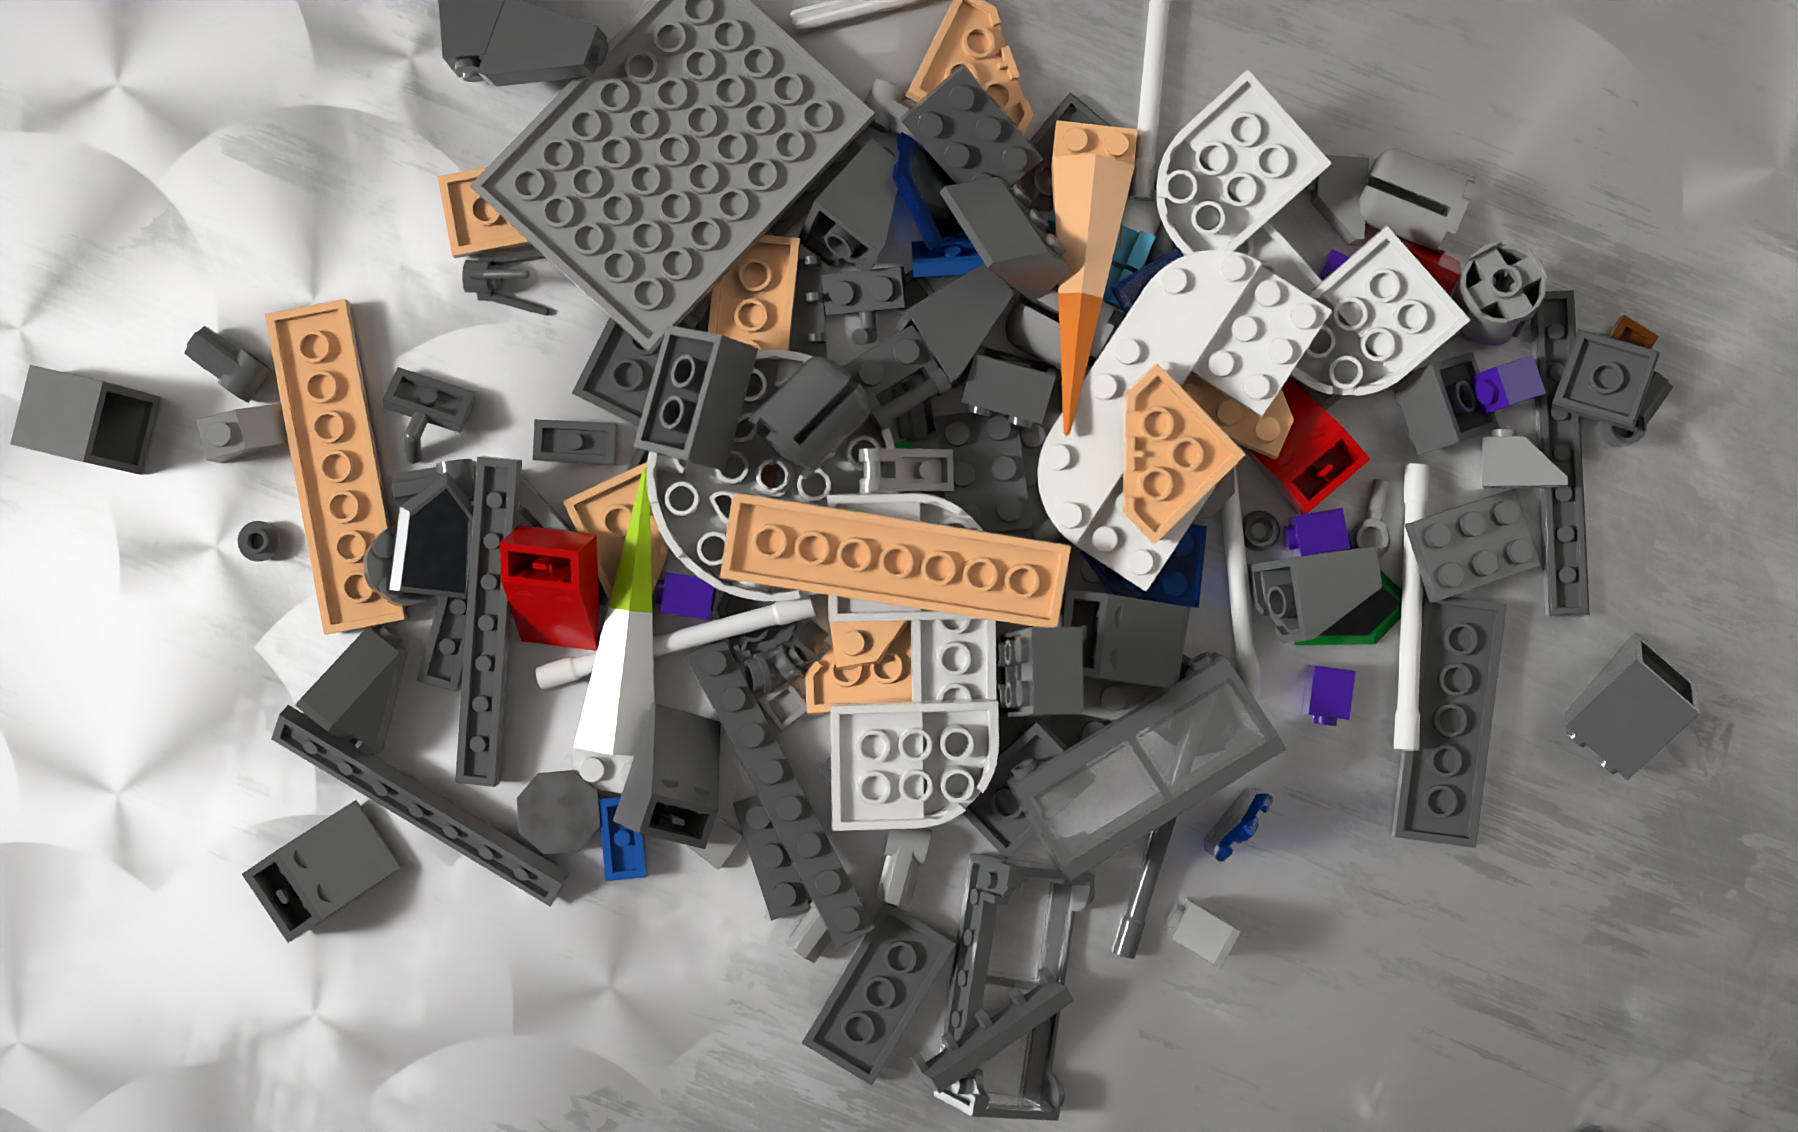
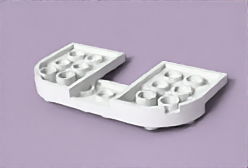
(1234, 174)
(1199, 316)
(925, 756)

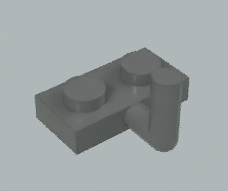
(865, 293)
(426, 402)

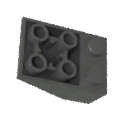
(1126, 637)
(1040, 672)
(673, 778)
(321, 871)

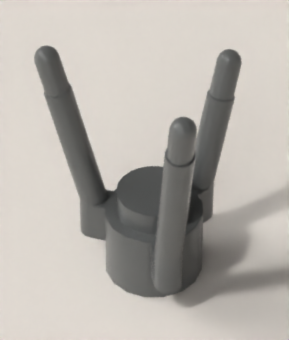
(485, 275)

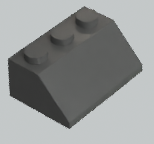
(1008, 234)
(696, 397)

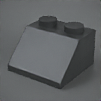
(1009, 386)
(1442, 404)

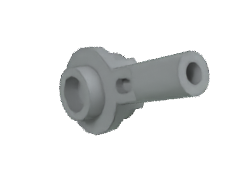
(1373, 530)

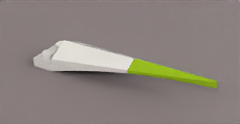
(624, 664)

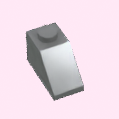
(1338, 195)
(242, 432)
(1517, 463)
(1202, 931)

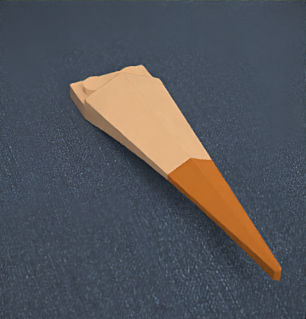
(1090, 191)

